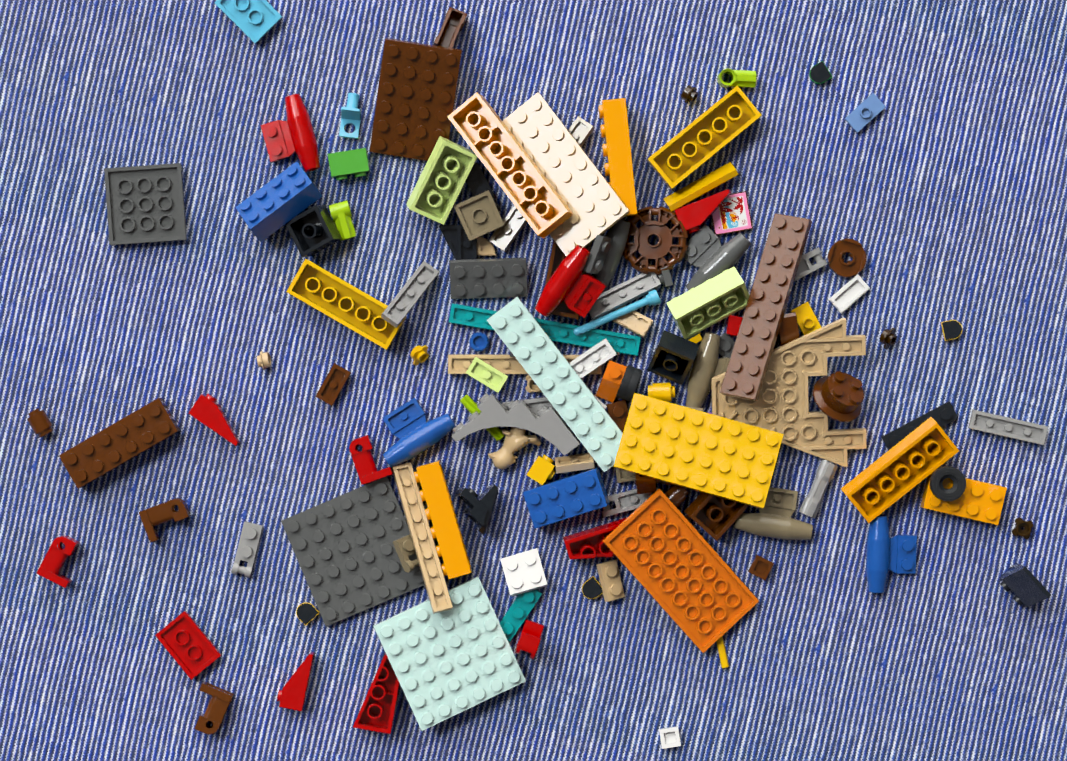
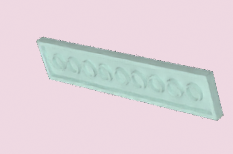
(558, 381)

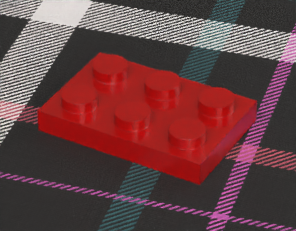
(188, 645)

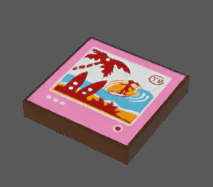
(732, 215)

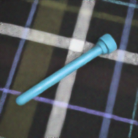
(651, 298)

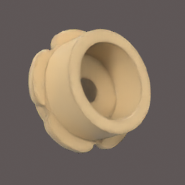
(264, 360)

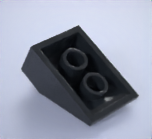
(1023, 585)

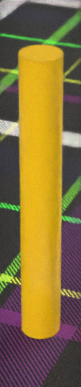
(722, 652)

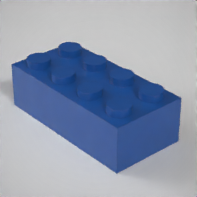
(278, 201)
(566, 497)

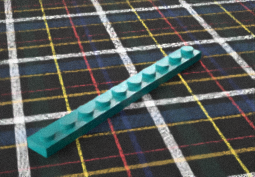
(555, 330)

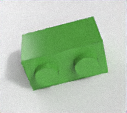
(349, 163)

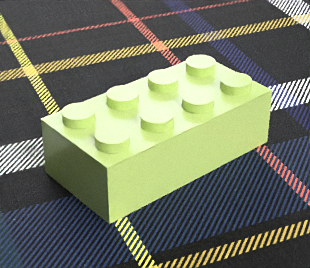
(441, 180)
(709, 302)

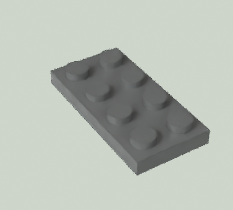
(488, 278)

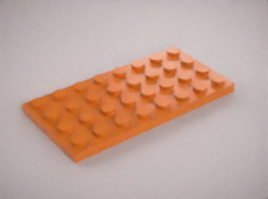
(680, 570)

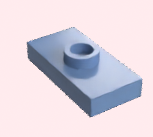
(864, 112)

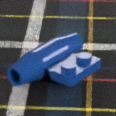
(413, 432)
(887, 554)

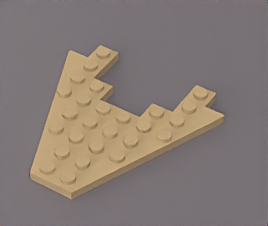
(784, 395)

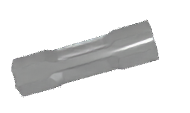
(813, 500)

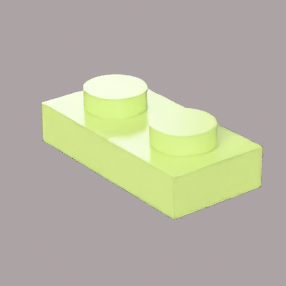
(486, 374)

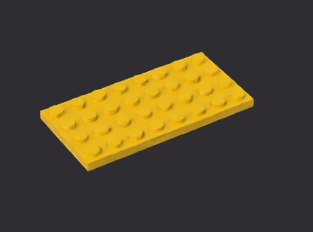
(698, 450)

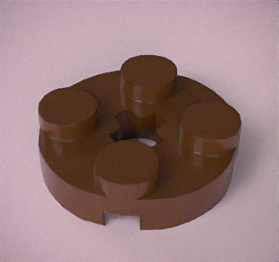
(837, 263)

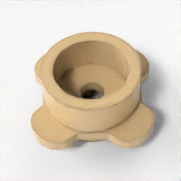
(530, 386)

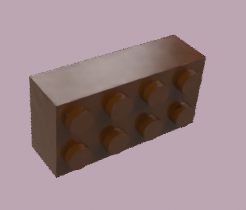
(714, 513)

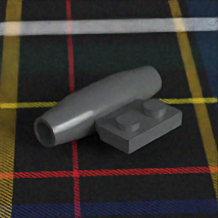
(608, 252)
(710, 256)

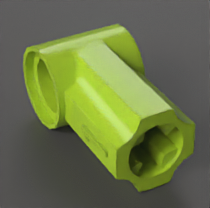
(738, 77)
(342, 216)

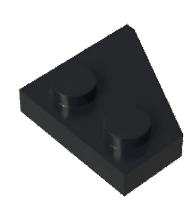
(458, 242)

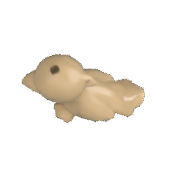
(514, 441)

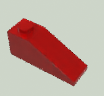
(700, 211)
(211, 415)
(295, 690)

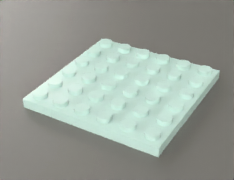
(449, 656)

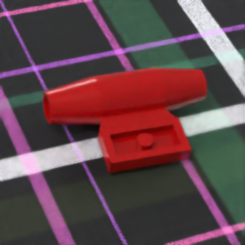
(293, 135)
(568, 284)

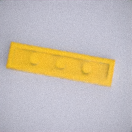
(700, 186)

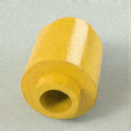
(661, 391)

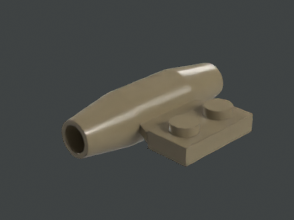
(705, 366)
(775, 518)

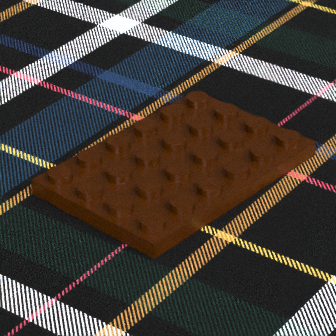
(414, 98)

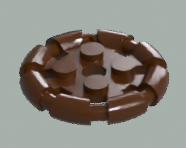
(665, 243)

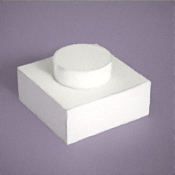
(669, 737)

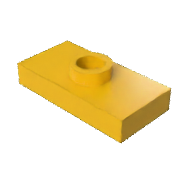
(806, 319)

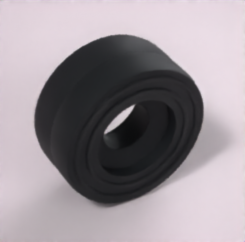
(629, 383)
(955, 475)

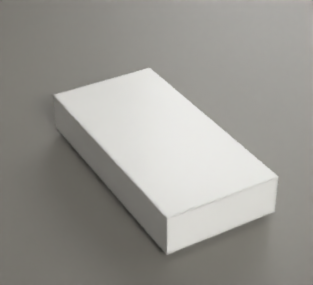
(849, 293)

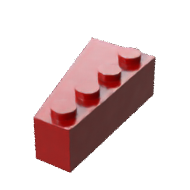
(590, 542)
(380, 703)

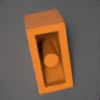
(611, 381)

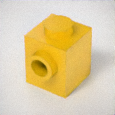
(542, 469)

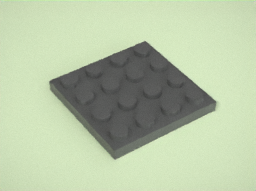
(145, 204)

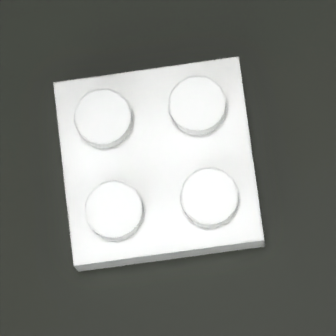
(524, 572)

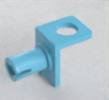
(350, 115)

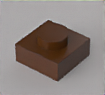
(760, 567)

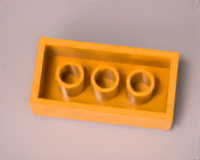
(978, 502)

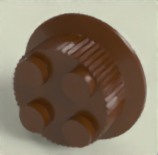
(839, 396)

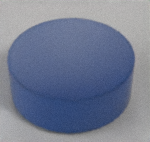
(479, 341)

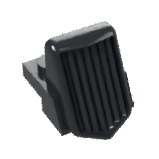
(479, 508)

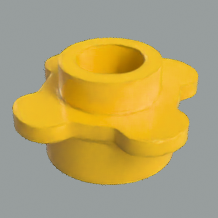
(419, 354)

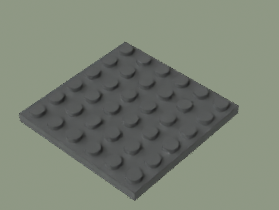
(350, 550)

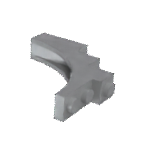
(493, 414)

